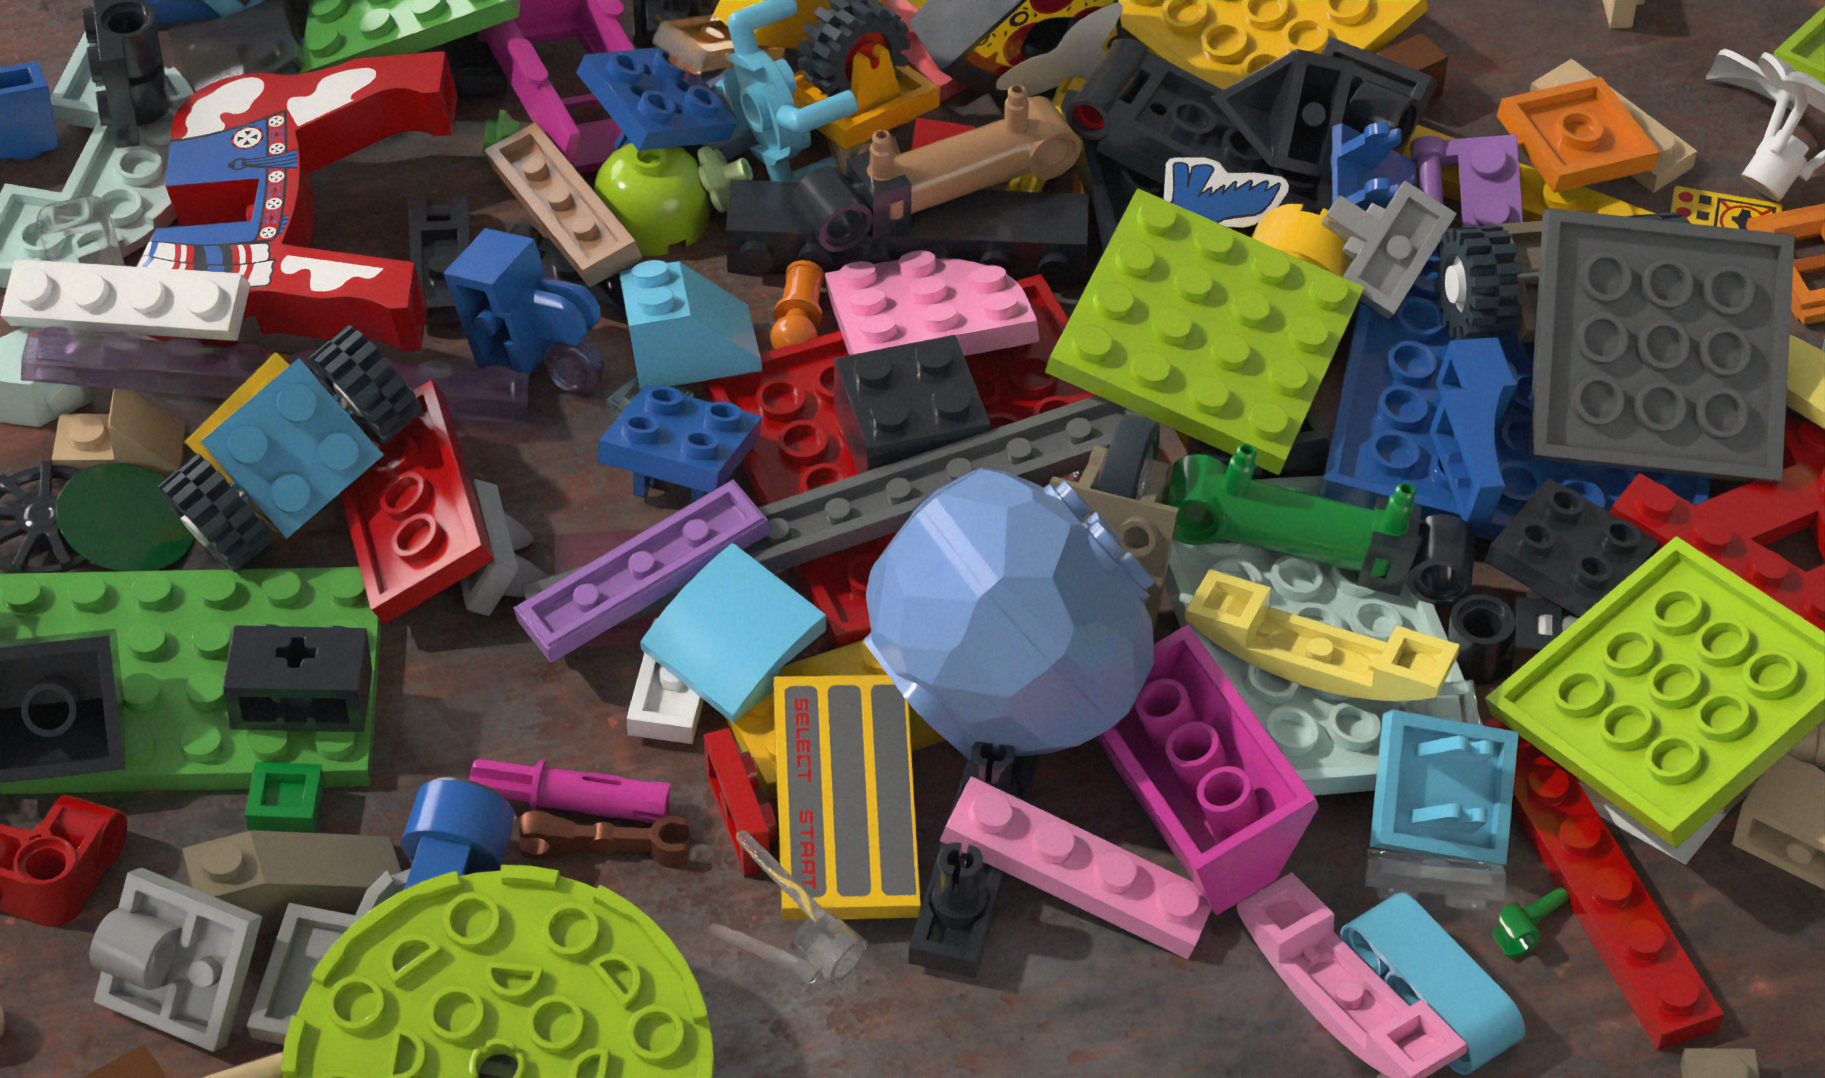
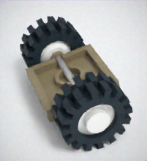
(1493, 278)

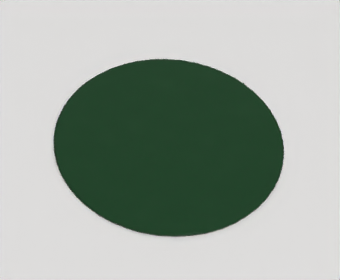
(121, 519)

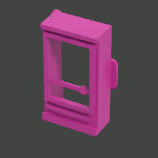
(540, 21)

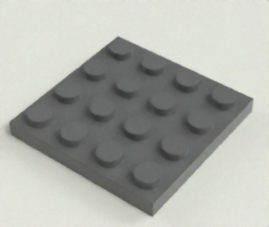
(1661, 346)

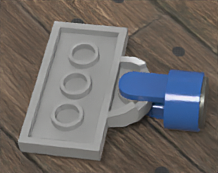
(449, 829)

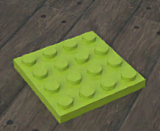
(1205, 330)
(1671, 691)

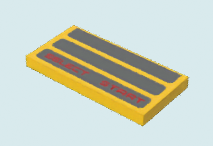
(846, 795)

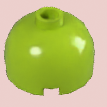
(655, 196)

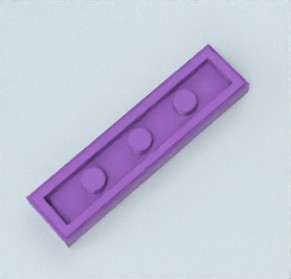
(640, 571)

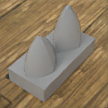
(508, 570)

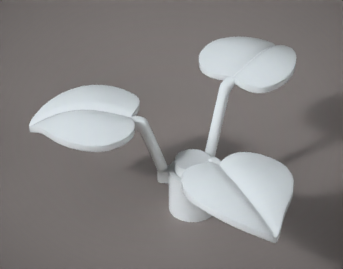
(1780, 154)

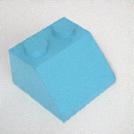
(685, 326)

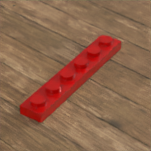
(1610, 900)

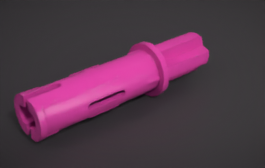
(575, 790)

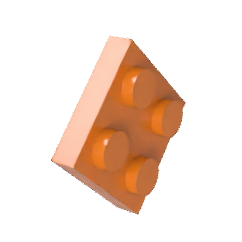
(1578, 134)

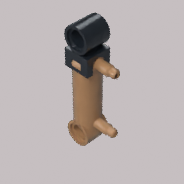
(888, 188)

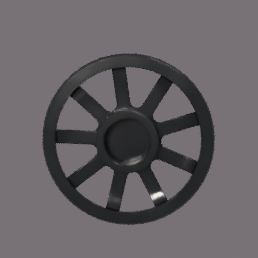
(35, 519)

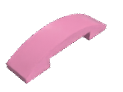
(1340, 988)

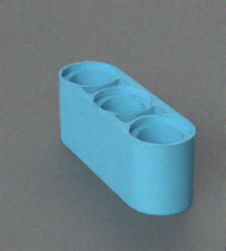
(1430, 966)

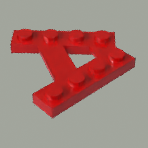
(1745, 519)

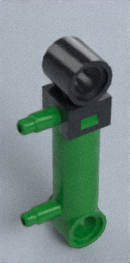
(1375, 543)

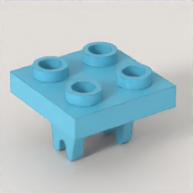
(1444, 788)

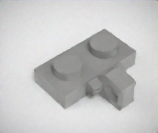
(1389, 243)

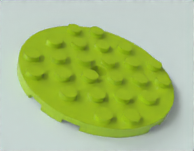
(501, 967)

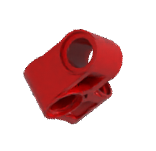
(59, 862)

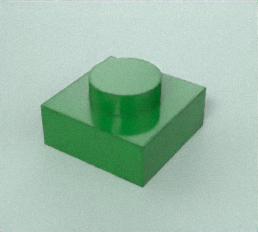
(284, 797)

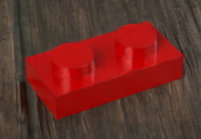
(733, 784)

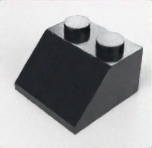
(61, 706)

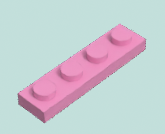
(1079, 867)

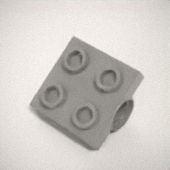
(174, 958)

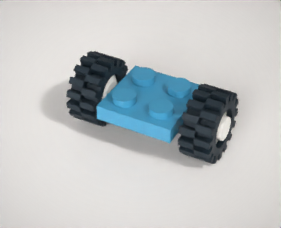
(291, 448)

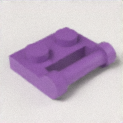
(1486, 175)

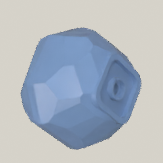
(1011, 615)

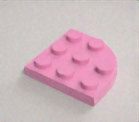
(929, 300)

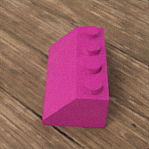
(1209, 774)

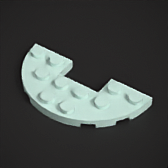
(124, 178)

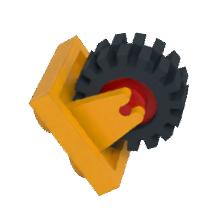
(860, 51)

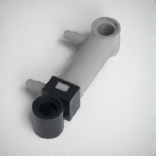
(1498, 637)

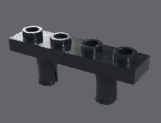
(962, 886)

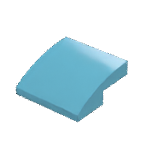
(732, 632)

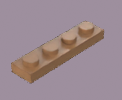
(563, 204)

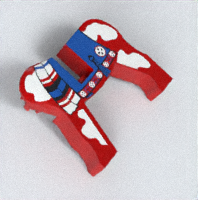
(248, 196)

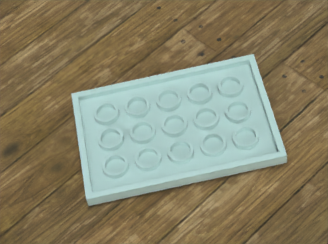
(1322, 734)

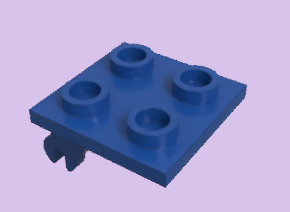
(1366, 166)

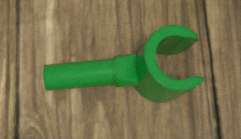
(1517, 929)

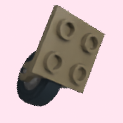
(1131, 498)

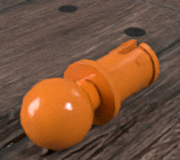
(798, 311)

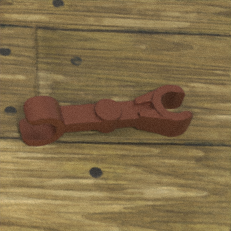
(549, 835)

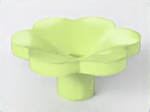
(717, 175)

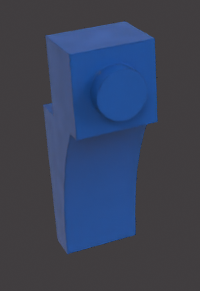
(1474, 397)

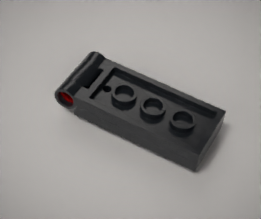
(1159, 112)

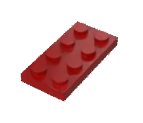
(416, 513)

